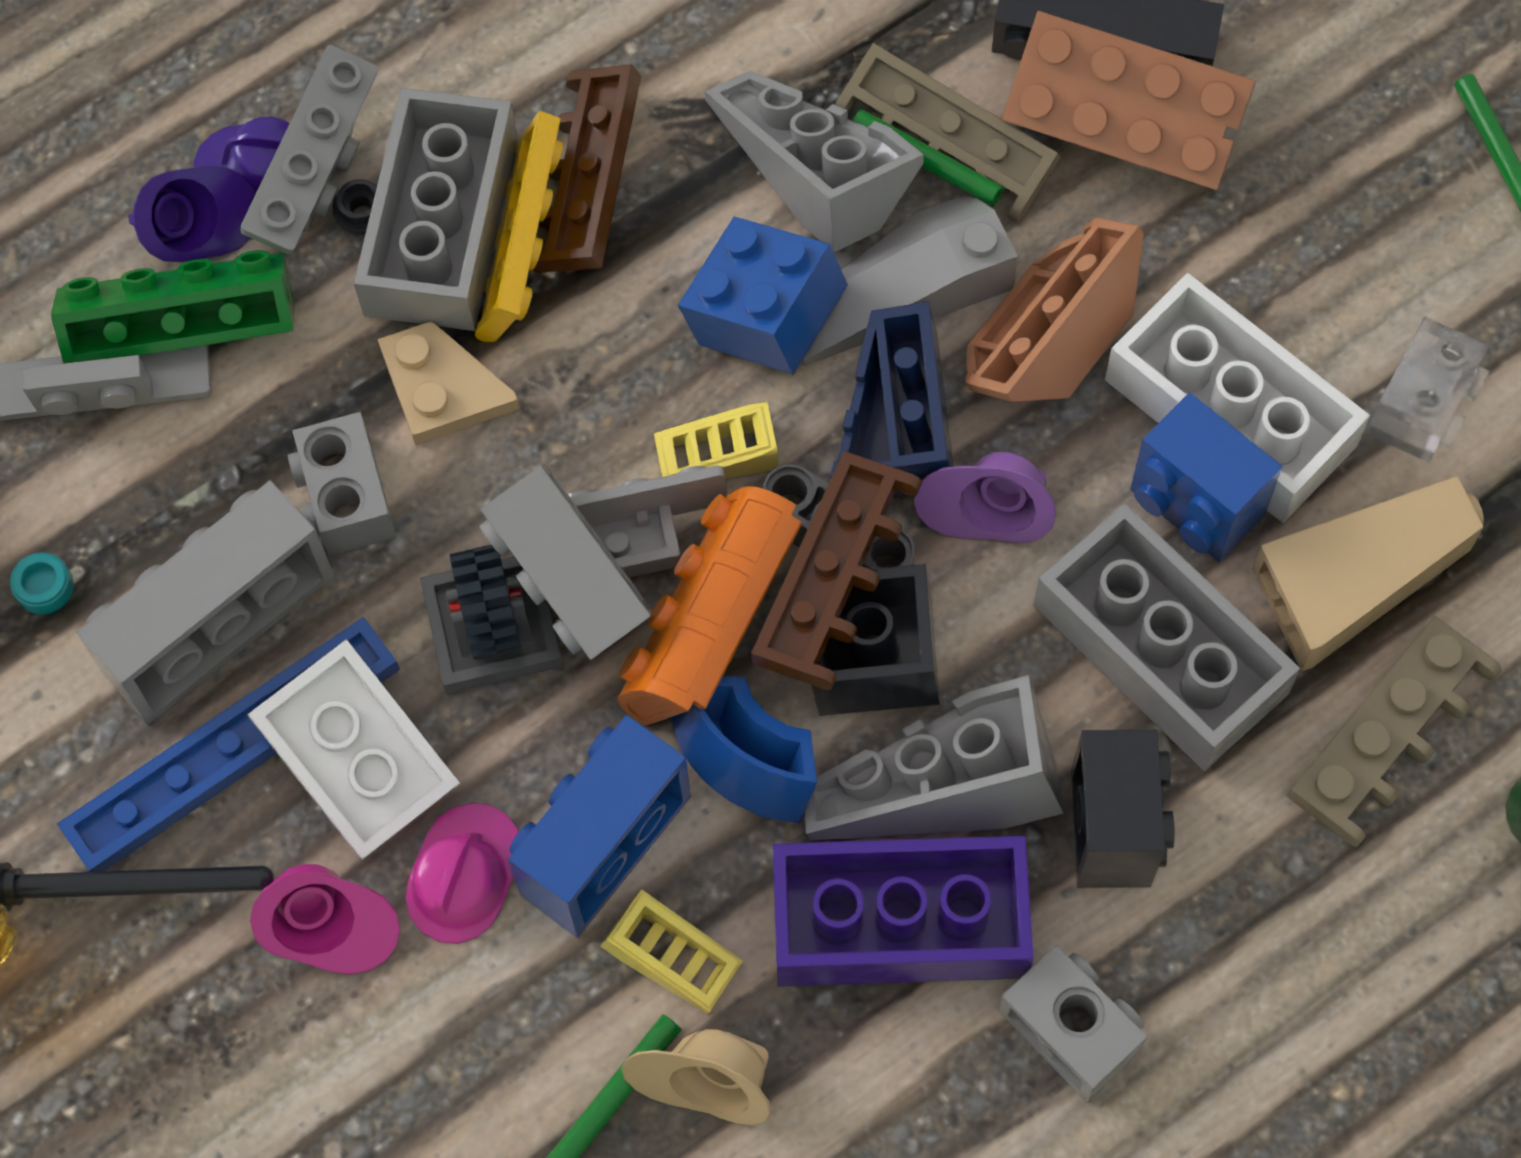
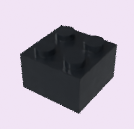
(892, 652)
(1118, 808)

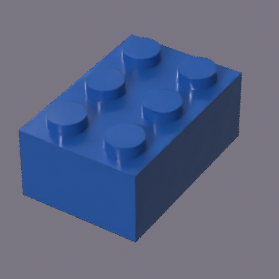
(599, 824)

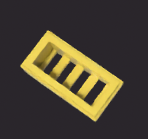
(733, 424)
(659, 971)

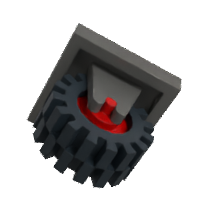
(487, 622)

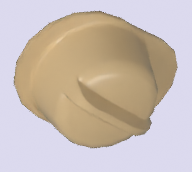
(705, 1074)

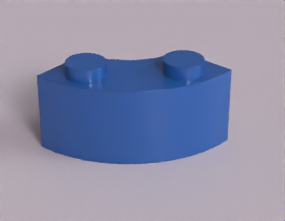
(748, 753)

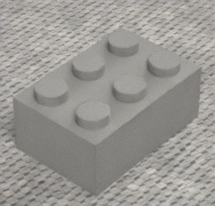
(564, 563)

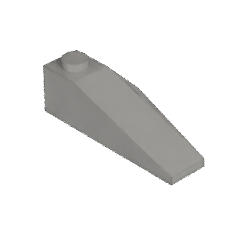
(823, 166)
(963, 772)

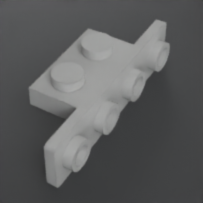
(311, 152)
(57, 388)
(638, 515)

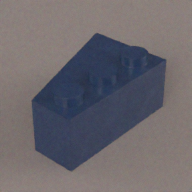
(899, 395)

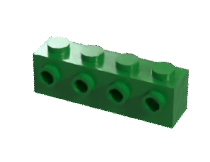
(174, 307)

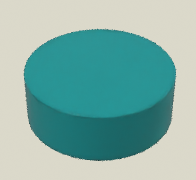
(41, 583)

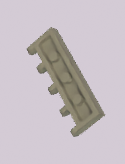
(951, 125)
(1388, 726)

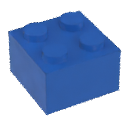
(763, 294)
(1204, 478)

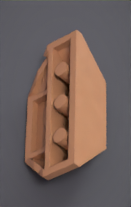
(1059, 316)

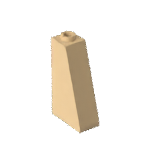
(1360, 566)

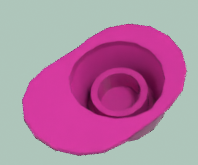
(461, 873)
(324, 921)

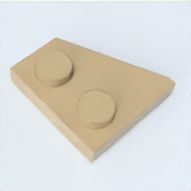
(442, 383)

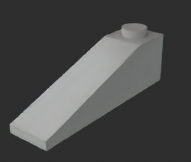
(938, 255)

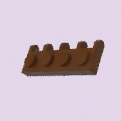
(590, 168)
(829, 567)

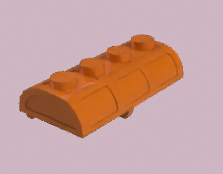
(711, 606)

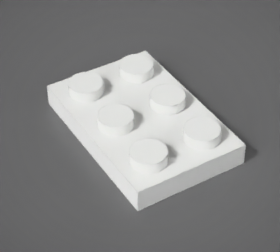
(353, 749)

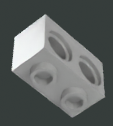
(349, 482)

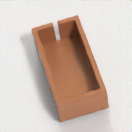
(1128, 100)

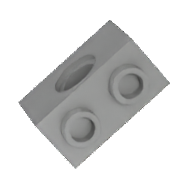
(1082, 1058)

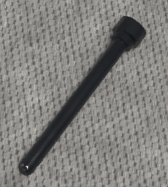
(17, 886)

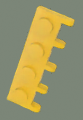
(516, 238)

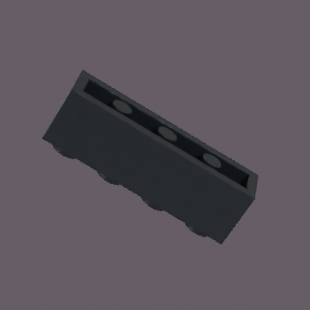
(1173, 26)

